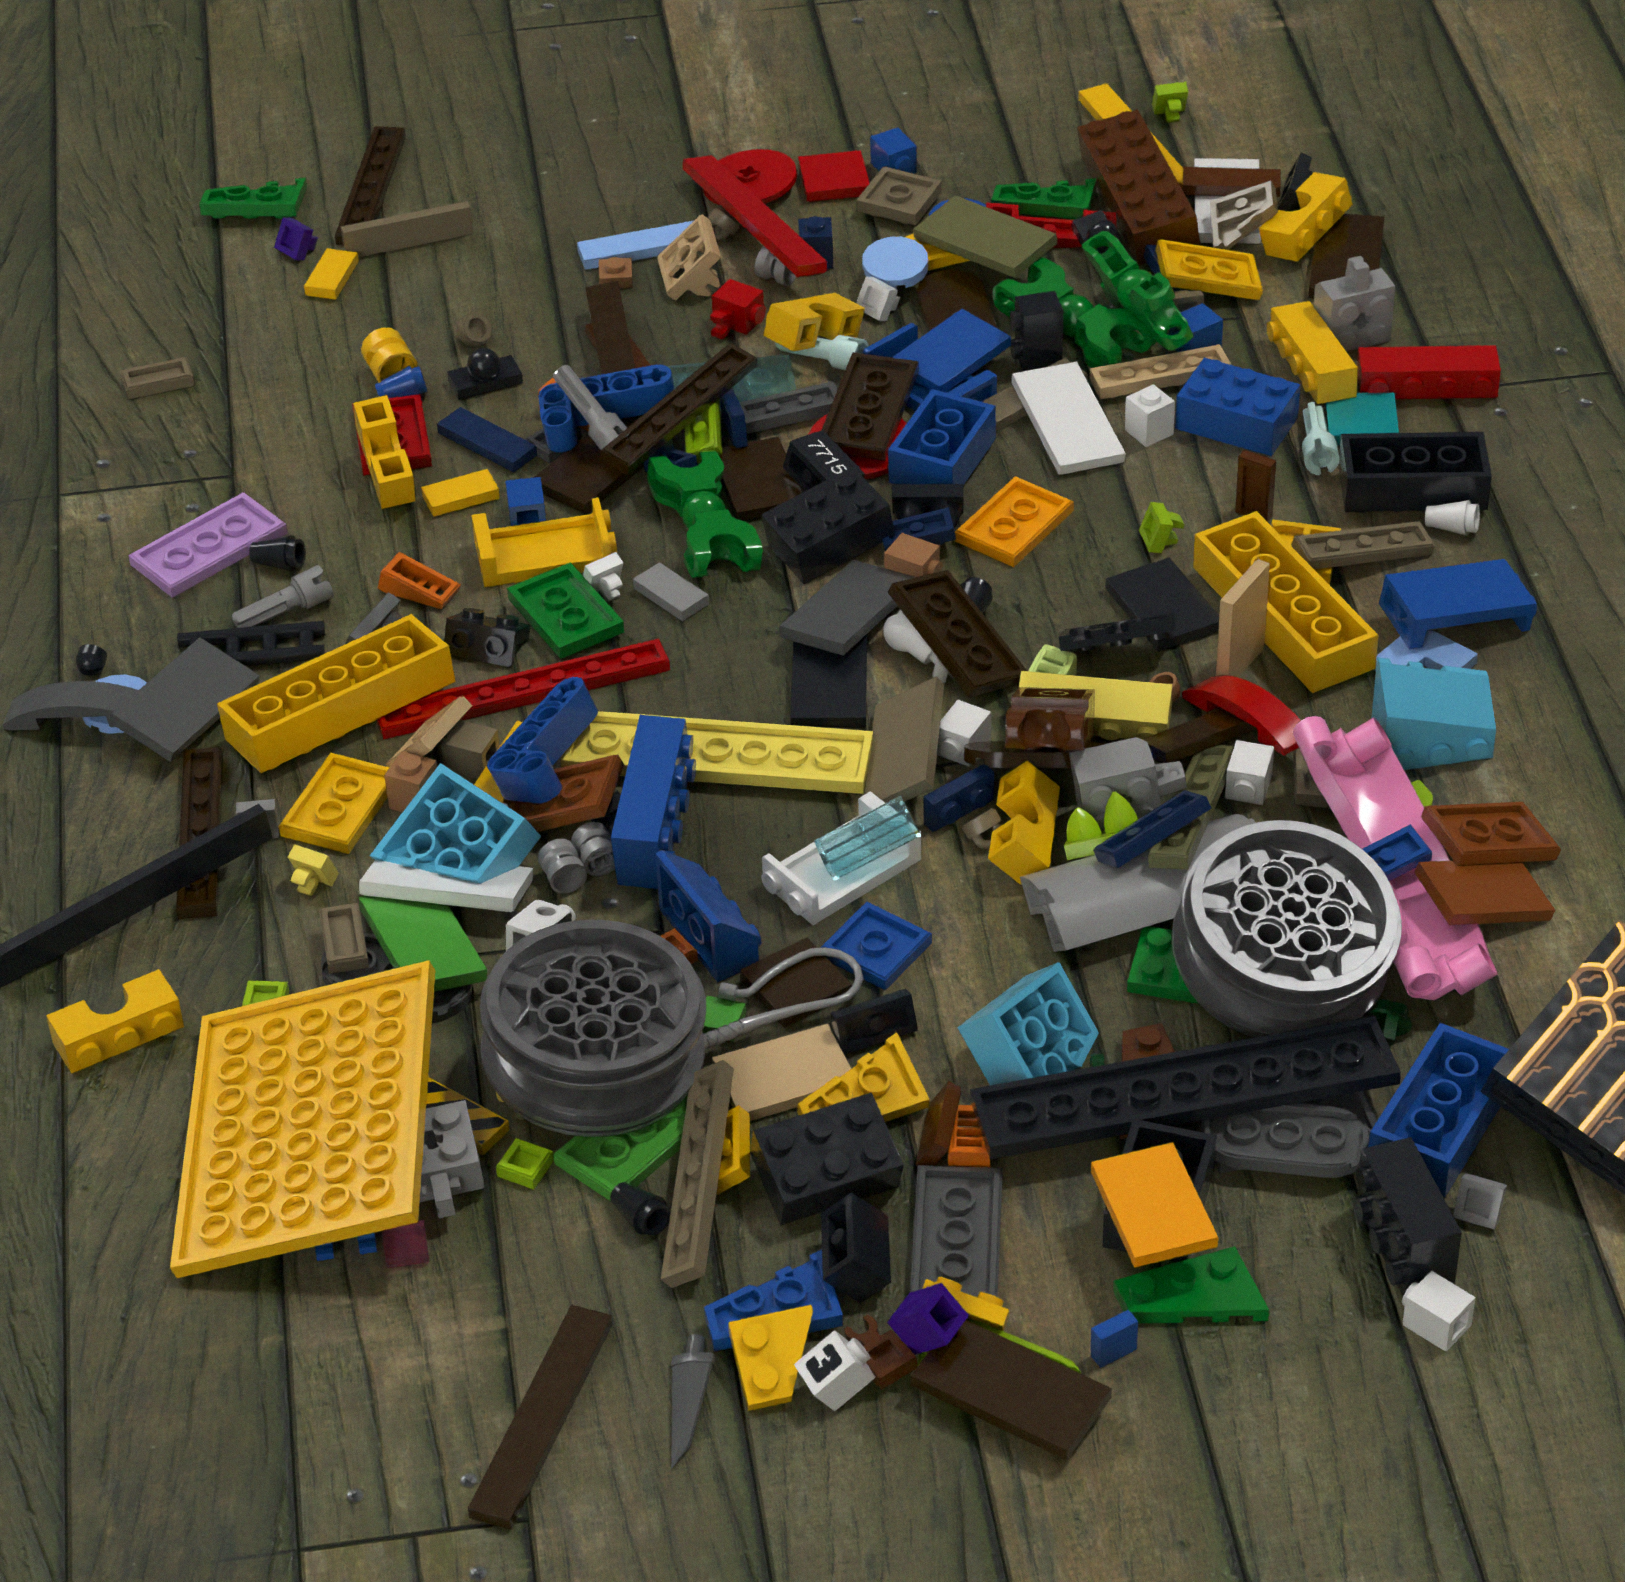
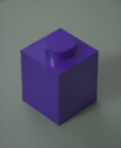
(928, 1318)

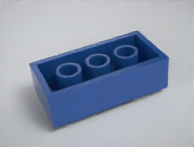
(652, 799)
(1443, 1103)

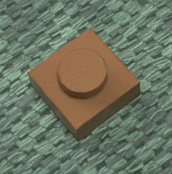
(616, 270)

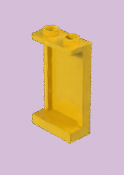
(534, 548)

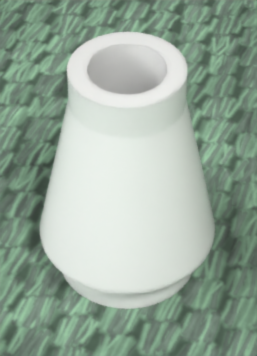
(1454, 517)

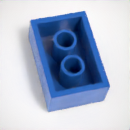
(1237, 406)
(942, 440)

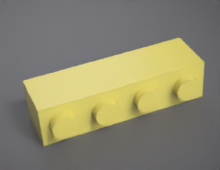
(1121, 706)

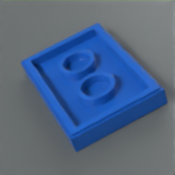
(954, 350)

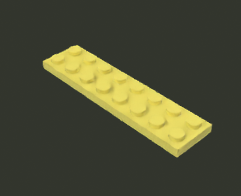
(745, 752)

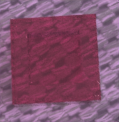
(405, 1245)

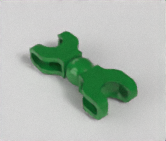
(1137, 290)
(1096, 329)
(712, 529)

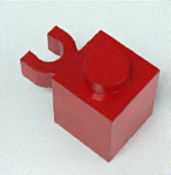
(736, 308)

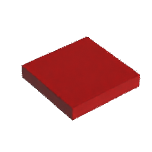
(833, 175)

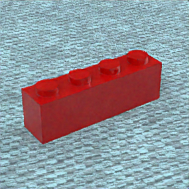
(1430, 371)

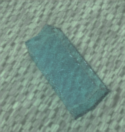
(867, 838)

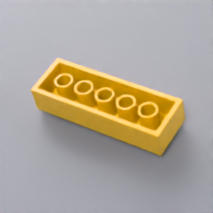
(1305, 616)
(336, 693)

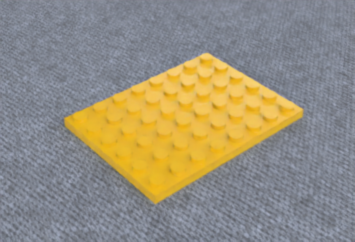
(306, 1120)

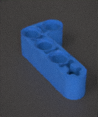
(622, 392)
(526, 759)

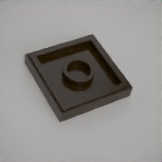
(798, 984)

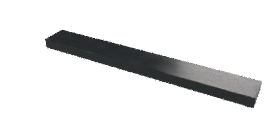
(133, 893)

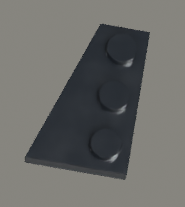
(1117, 632)

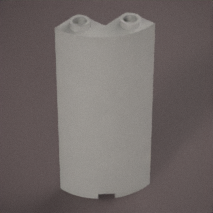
(1098, 901)

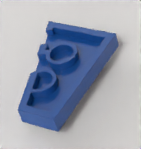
(786, 1291)

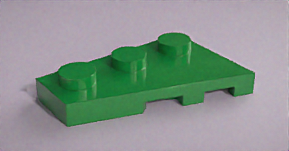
(1046, 202)
(251, 204)
(1201, 1286)

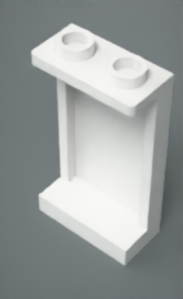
(812, 892)

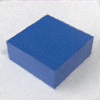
(1114, 1338)

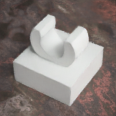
(877, 298)
(605, 575)

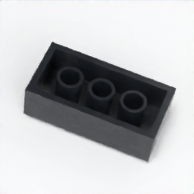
(1413, 470)

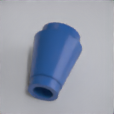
(403, 383)

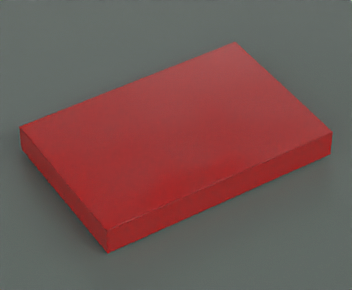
(410, 431)

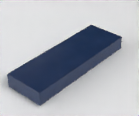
(487, 439)
(1151, 828)

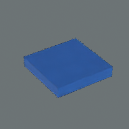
(879, 943)

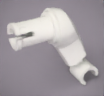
(904, 637)

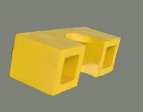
(1293, 233)
(801, 321)
(382, 451)
(1027, 839)
(92, 1037)

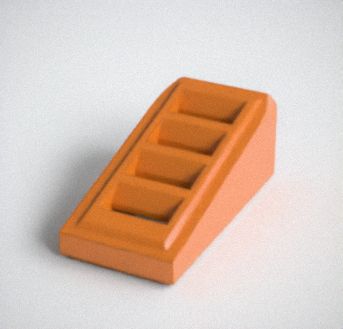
(400, 579)
(961, 1148)

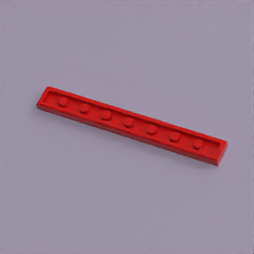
(755, 216)
(531, 685)

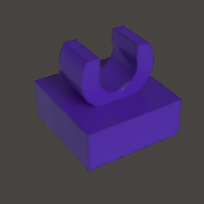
(295, 239)

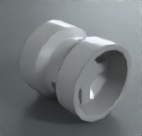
(768, 267)
(594, 848)
(562, 866)

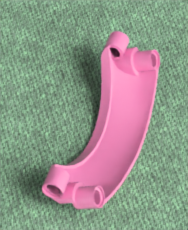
(1370, 801)

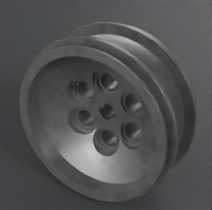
(1285, 928)
(592, 1027)

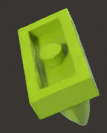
(1084, 832)

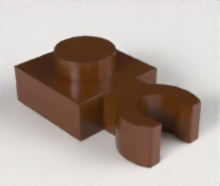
(888, 1354)

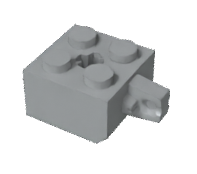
(1357, 305)
(1128, 770)
(449, 1157)

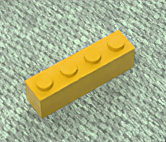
(1313, 352)

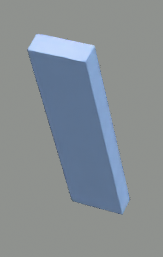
(632, 245)

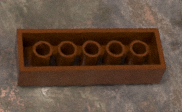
(1137, 183)

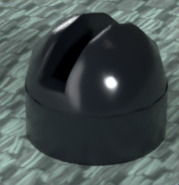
(91, 659)

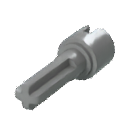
(603, 426)
(304, 590)

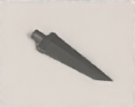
(689, 1385)

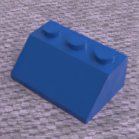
(705, 916)

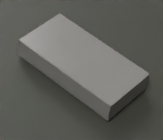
(670, 591)

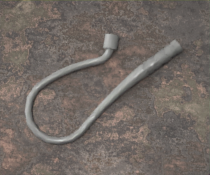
(748, 1024)

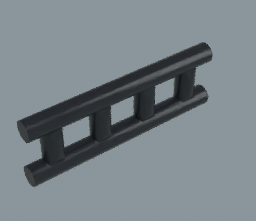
(268, 635)

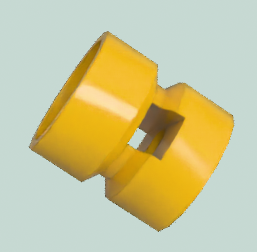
(386, 353)

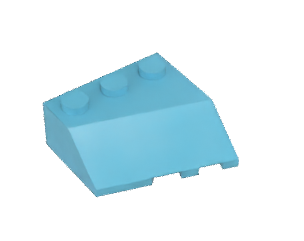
(1434, 713)
(457, 831)
(1031, 1029)

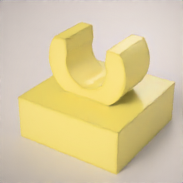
(310, 869)

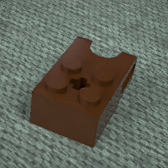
(1050, 719)

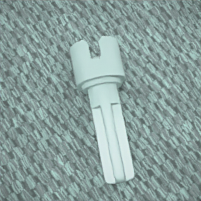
(836, 351)
(1318, 446)

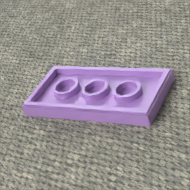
(206, 544)

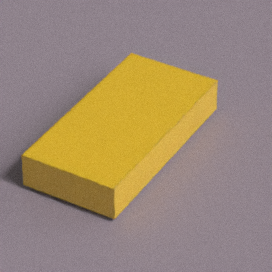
(331, 273)
(460, 492)

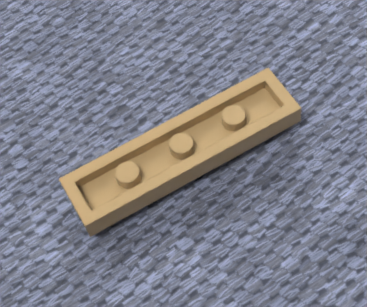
(1160, 370)

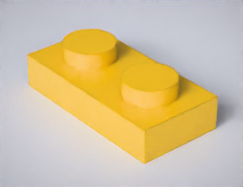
(736, 1150)
(983, 1308)

